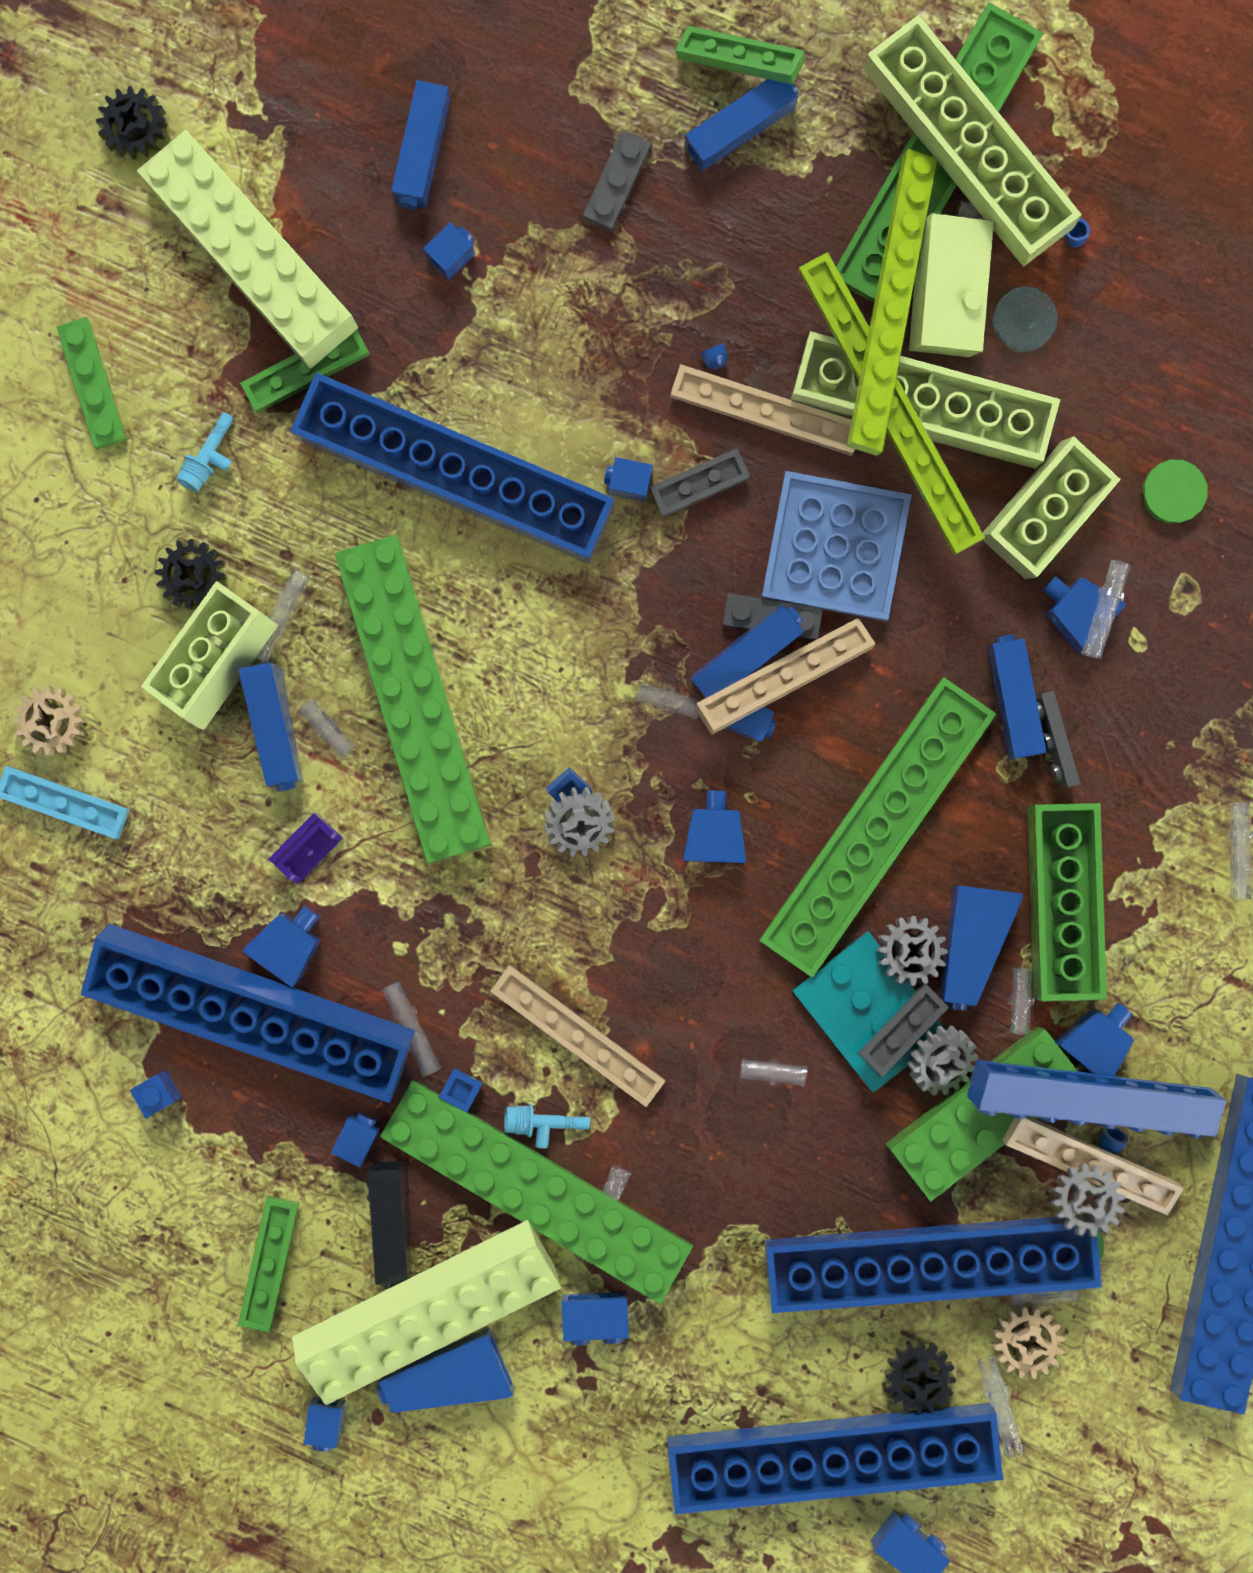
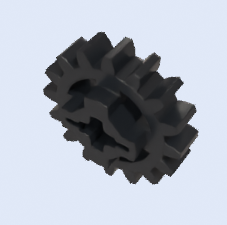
(128, 109)
(180, 581)
(906, 1375)

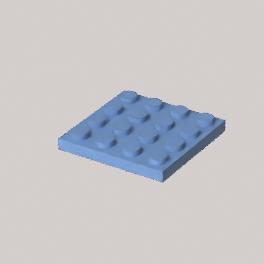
(836, 546)

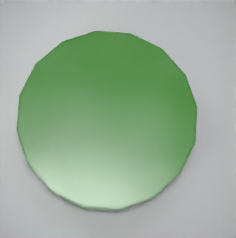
(1174, 491)

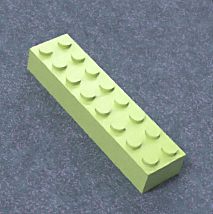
(971, 140)
(248, 249)
(950, 404)
(425, 1313)

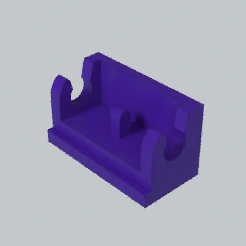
(305, 848)

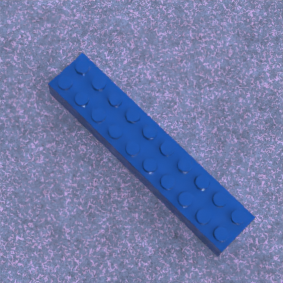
(452, 467)
(247, 1012)
(930, 1264)
(1217, 1331)
(834, 1458)

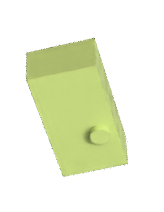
(951, 286)
(1050, 508)
(207, 655)

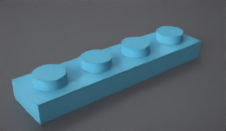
(62, 802)

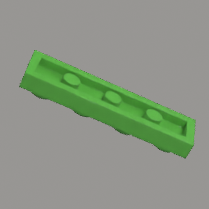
(740, 55)
(294, 376)
(91, 383)
(268, 1263)

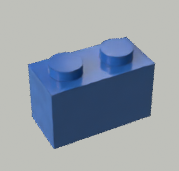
(595, 1317)
(908, 1547)

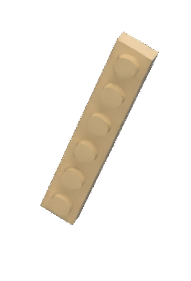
(762, 409)
(784, 676)
(578, 1035)
(1068, 1151)

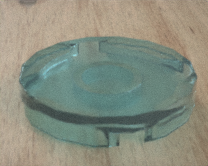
(1025, 319)

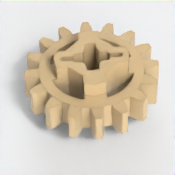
(36, 725)
(1026, 1355)

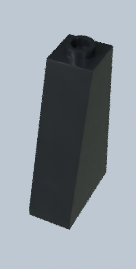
(390, 1221)

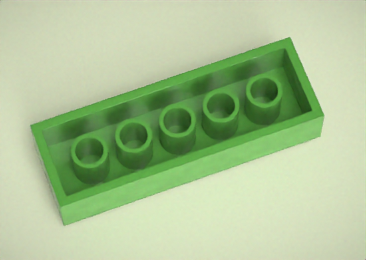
(1067, 902)
(957, 1136)

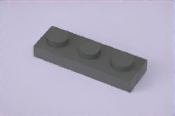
(617, 180)
(699, 482)
(747, 611)
(1056, 741)
(902, 1030)

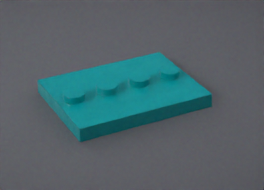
(854, 1000)

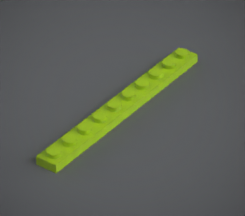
(892, 303)
(903, 422)

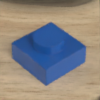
(565, 782)
(460, 1089)

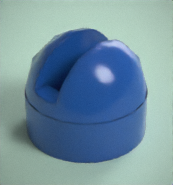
(1073, 237)
(715, 357)
(1113, 1140)

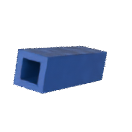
(740, 122)
(420, 145)
(749, 651)
(1016, 697)

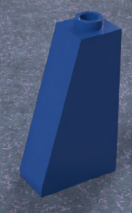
(272, 725)
(974, 938)
(449, 1376)

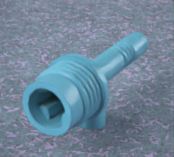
(195, 469)
(522, 1120)

